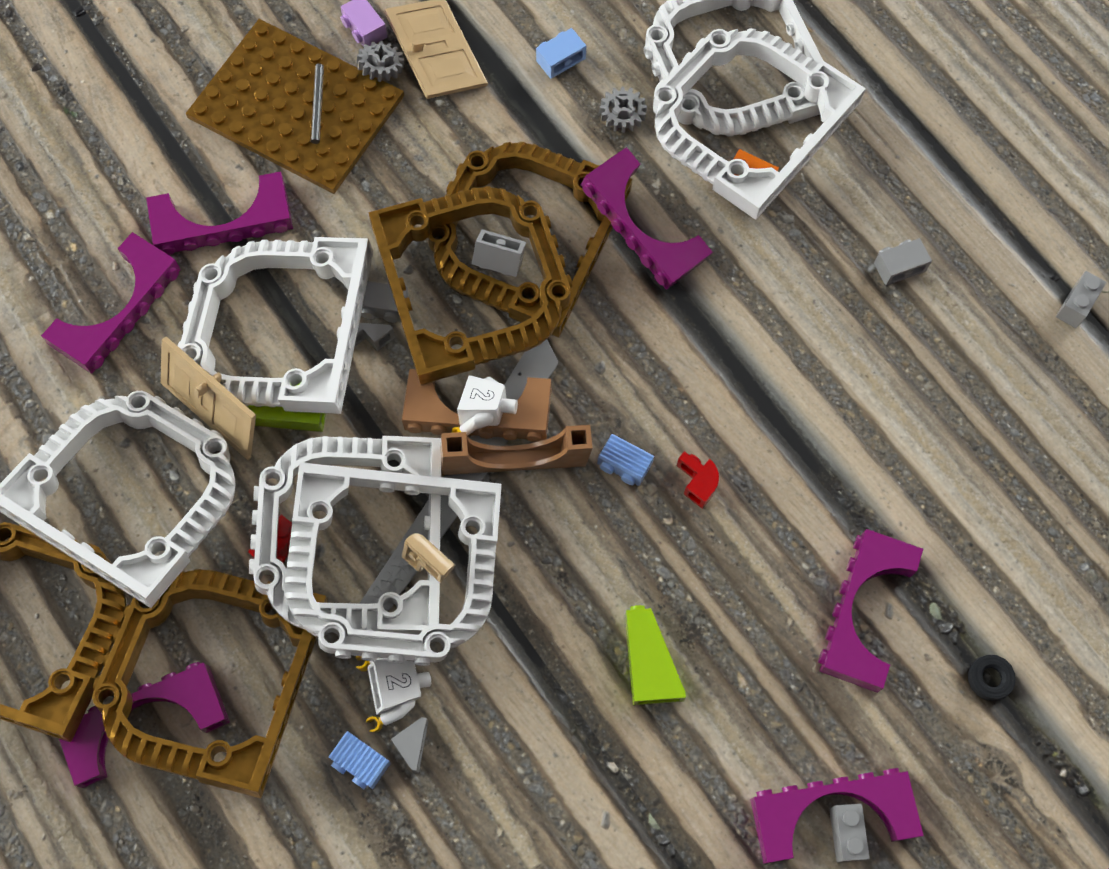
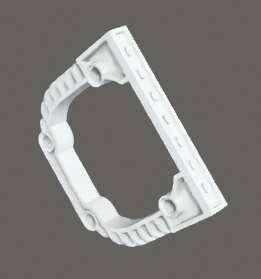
(737, 120)
(753, 187)
(320, 387)
(416, 456)
(320, 489)
(141, 573)

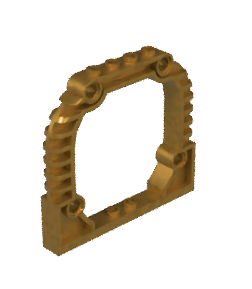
(493, 291)
(433, 353)
(55, 709)
(245, 764)

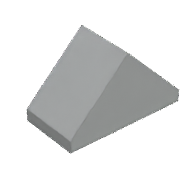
(411, 743)

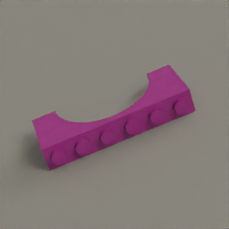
(266, 215)
(665, 260)
(93, 343)
(845, 654)
(191, 689)
(886, 795)

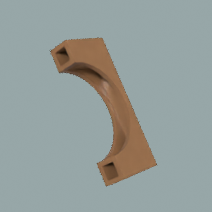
(427, 413)
(564, 450)

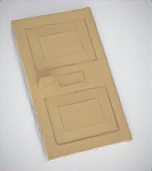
(435, 48)
(207, 398)

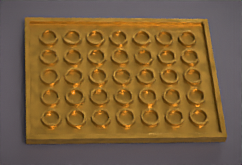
(266, 105)

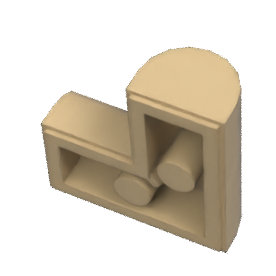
(424, 555)

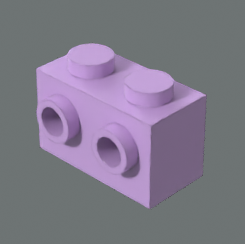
(363, 22)

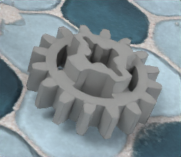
(380, 61)
(623, 110)

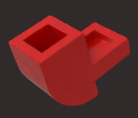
(704, 479)

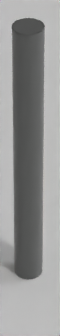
(317, 103)

